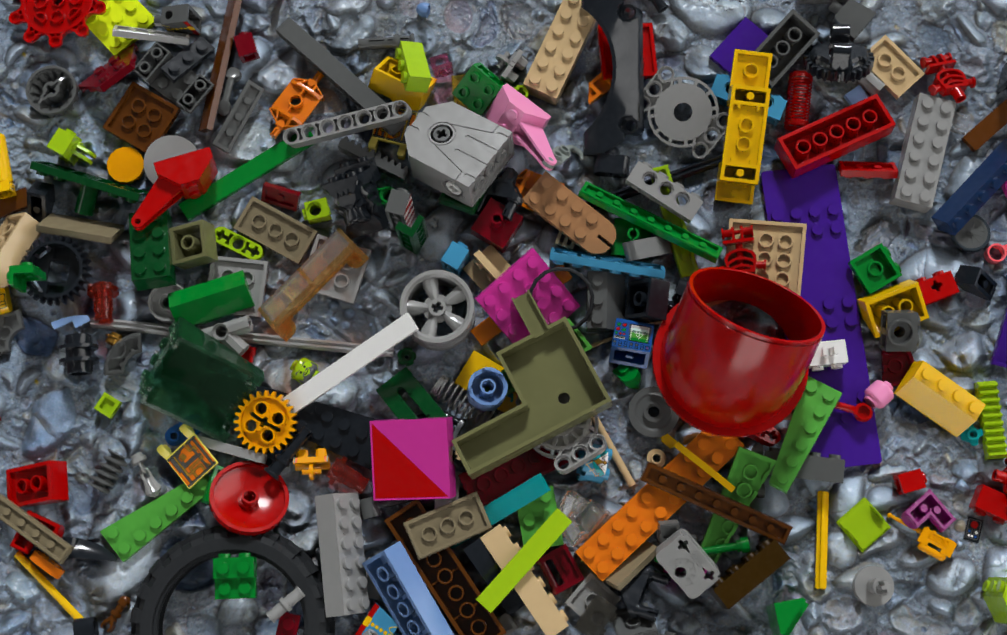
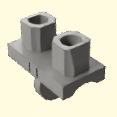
(515, 60)

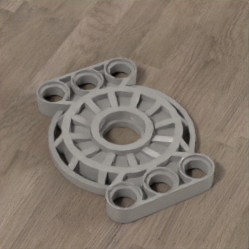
(702, 116)
(571, 441)

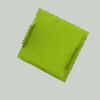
(863, 524)

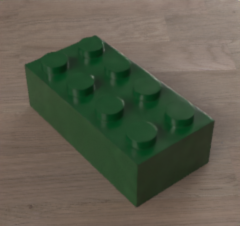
(152, 254)

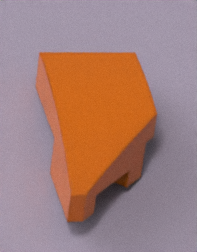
(598, 88)

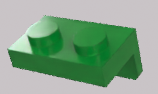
(20, 274)

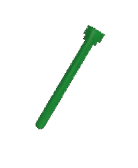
(741, 545)

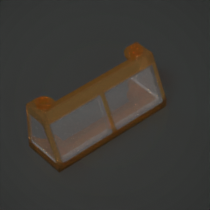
(308, 280)

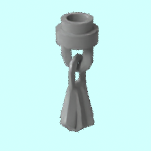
(152, 487)

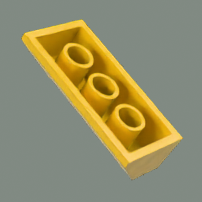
(939, 398)

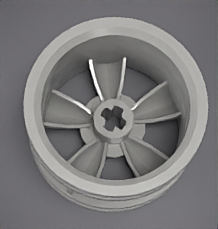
(430, 282)

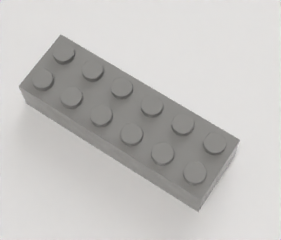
(922, 153)
(342, 554)

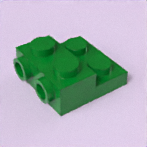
(875, 268)
(235, 576)

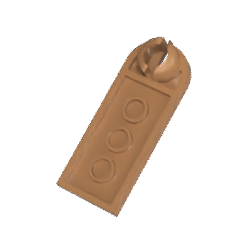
(570, 215)

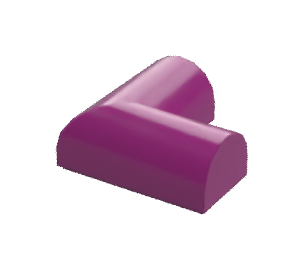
(930, 508)

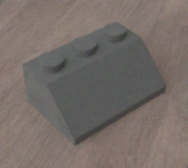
(608, 300)

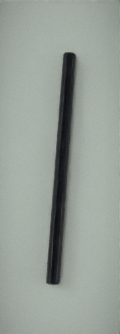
(676, 175)

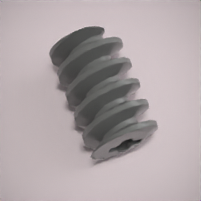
(108, 471)

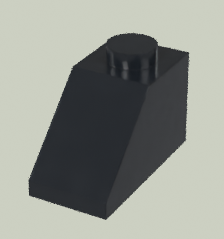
(40, 200)
(975, 281)

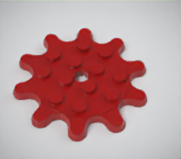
(55, 21)

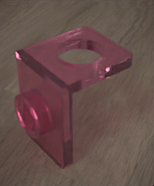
(444, 69)

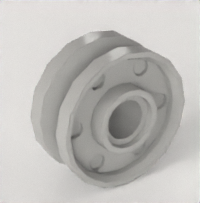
(157, 302)

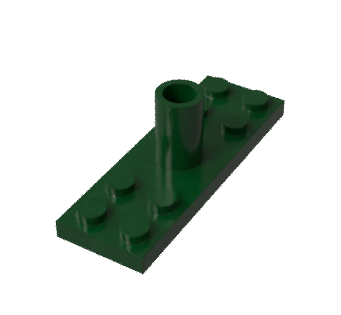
(89, 186)

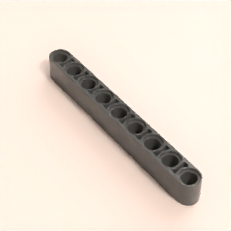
(333, 70)

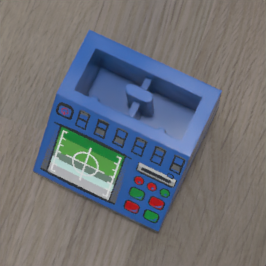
(631, 343)

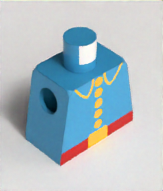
(379, 621)

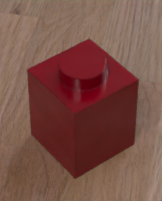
(246, 47)

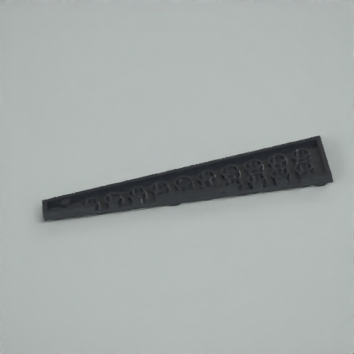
(332, 428)

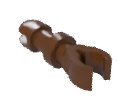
(123, 603)

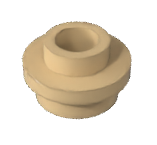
(660, 453)

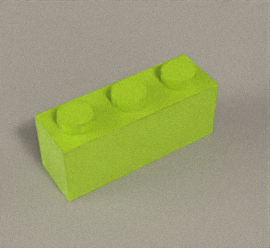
(413, 66)

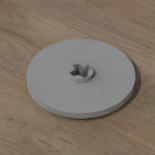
(162, 149)

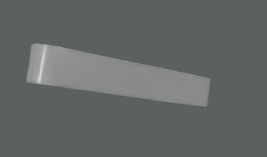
(338, 124)

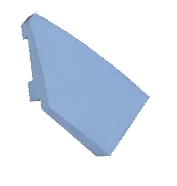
(78, 320)

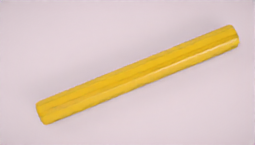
(821, 539)

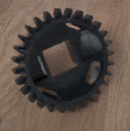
(842, 56)
(63, 253)

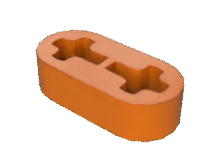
(47, 564)

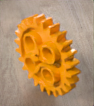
(257, 437)

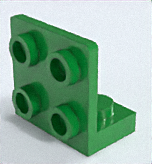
(478, 88)

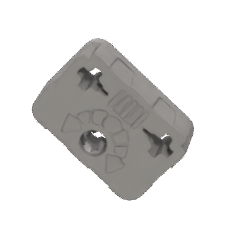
(692, 559)

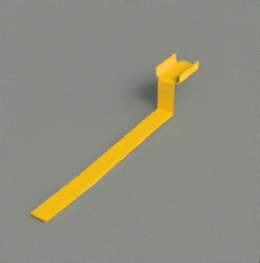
(670, 442)

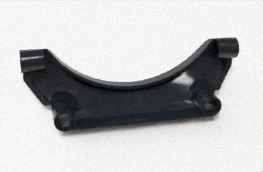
(626, 92)

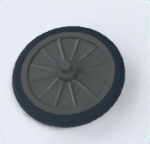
(973, 235)

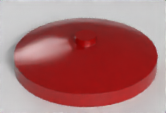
(248, 498)

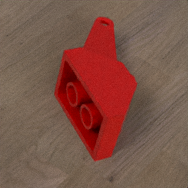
(178, 177)

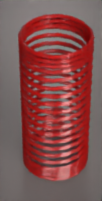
(798, 122)

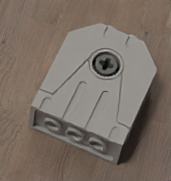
(457, 150)

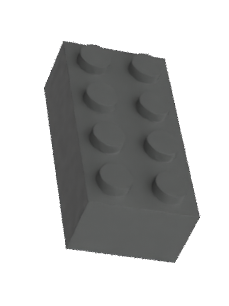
(787, 44)

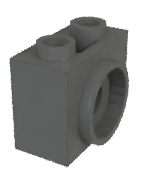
(907, 338)

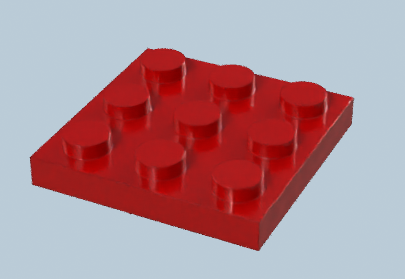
(649, 53)

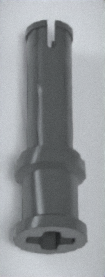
(384, 43)

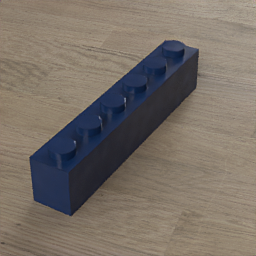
(973, 192)

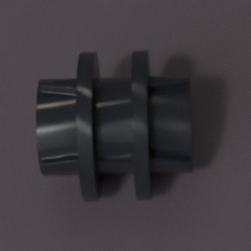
(78, 354)

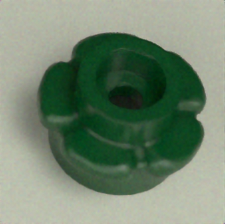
(401, 355)

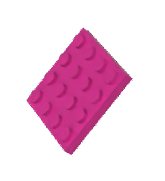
(549, 294)

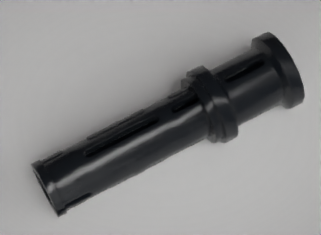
(282, 460)

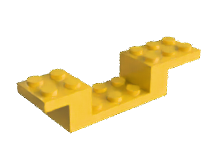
(745, 127)

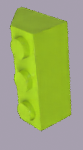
(996, 598)

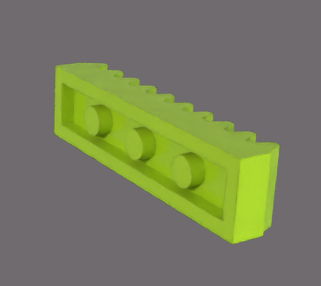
(990, 420)

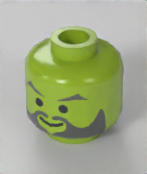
(303, 370)

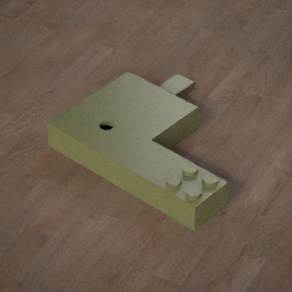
(540, 371)

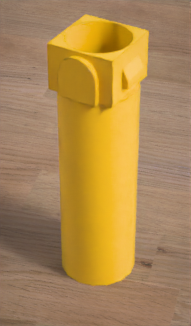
(7, 186)

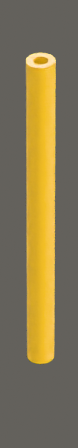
(47, 585)

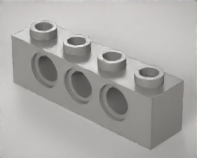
(669, 202)

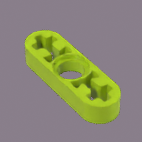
(228, 233)

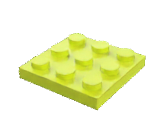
(122, 13)

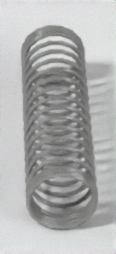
(438, 387)

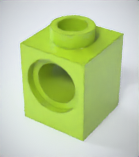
(324, 215)

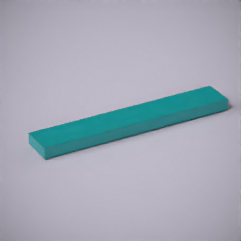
(515, 500)

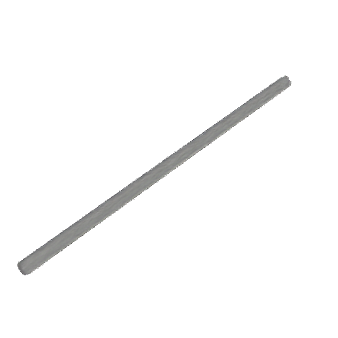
(251, 338)

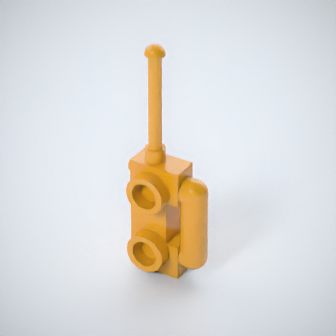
(928, 536)

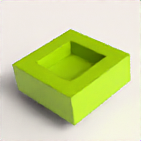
(108, 405)

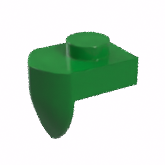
(628, 376)

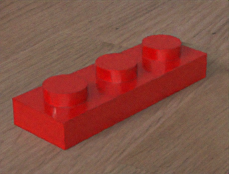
(868, 170)

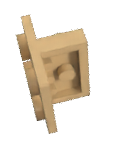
(486, 267)

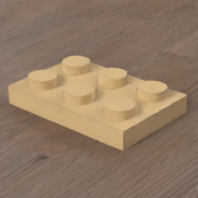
(894, 67)

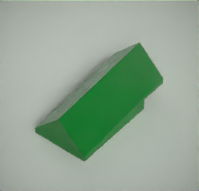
(212, 299)
(785, 615)

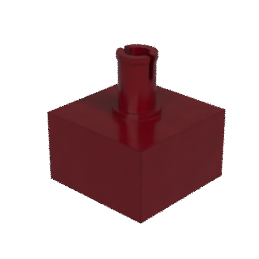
(493, 229)

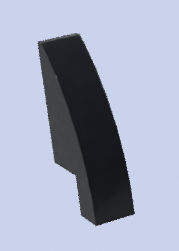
(489, 570)

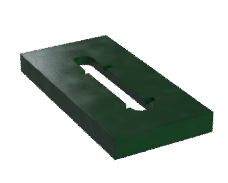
(407, 381)

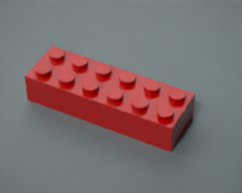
(834, 136)

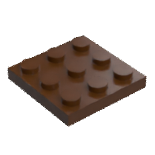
(141, 117)

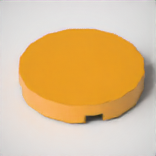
(125, 165)

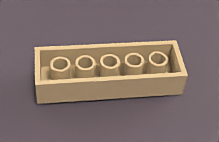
(559, 52)
(529, 587)

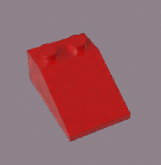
(38, 483)

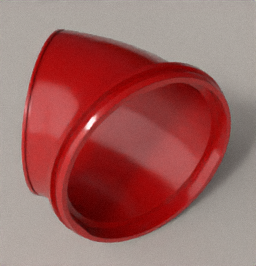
(727, 375)

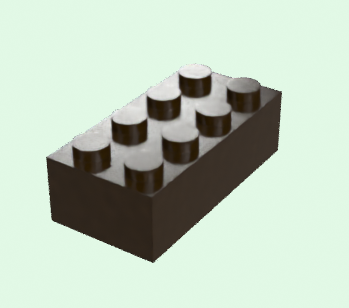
(749, 573)

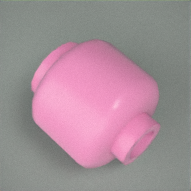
(879, 394)

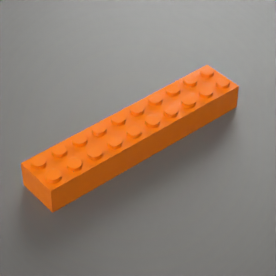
(641, 514)

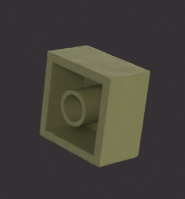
(193, 244)

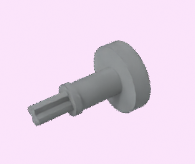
(873, 586)

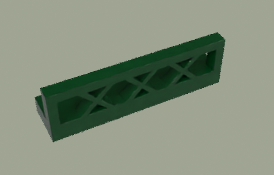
(413, 237)

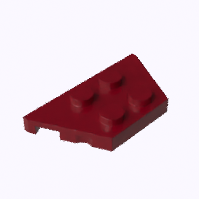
(112, 72)

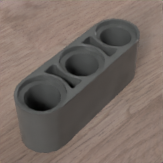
(646, 248)

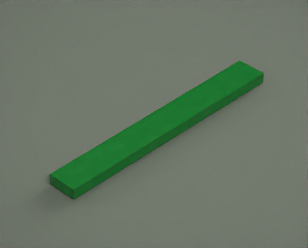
(241, 177)
(650, 222)

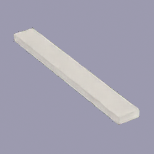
(351, 362)

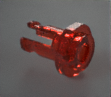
(103, 295)
(346, 475)

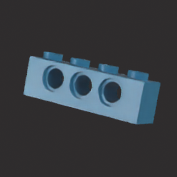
(776, 102)

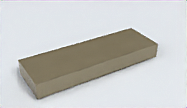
(631, 566)

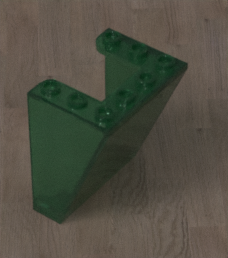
(198, 380)

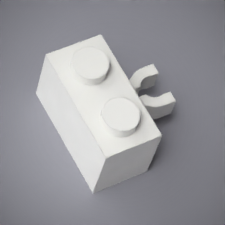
(829, 354)

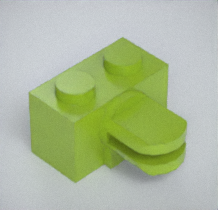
(69, 147)

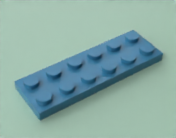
(599, 262)

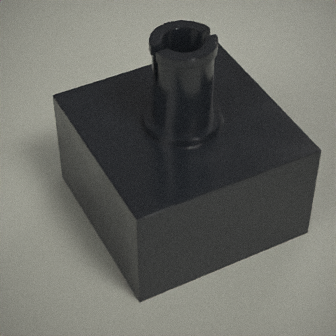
(648, 300)

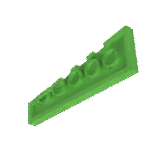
(146, 523)

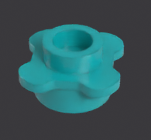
(973, 440)

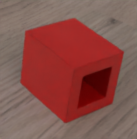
(910, 481)

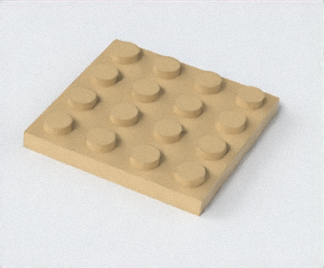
(780, 245)

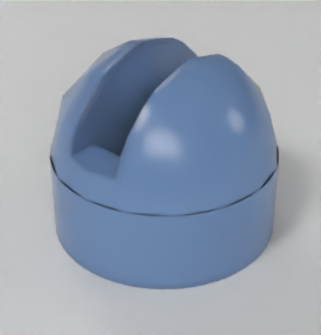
(423, 9)

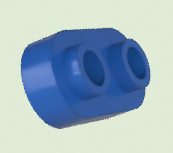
(180, 438)

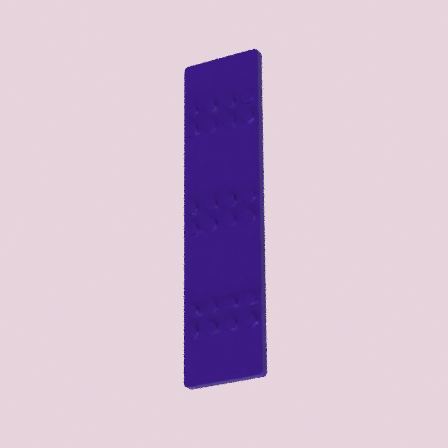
(831, 291)

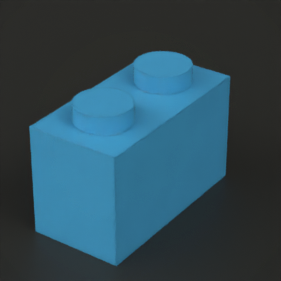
(455, 258)

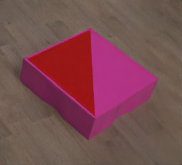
(412, 459)

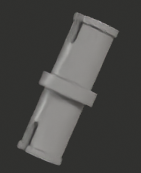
(285, 604)

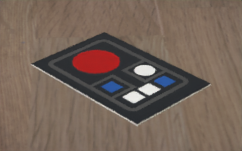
(973, 529)

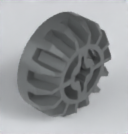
(44, 82)

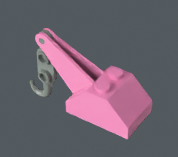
(527, 124)

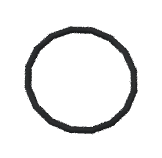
(576, 273)

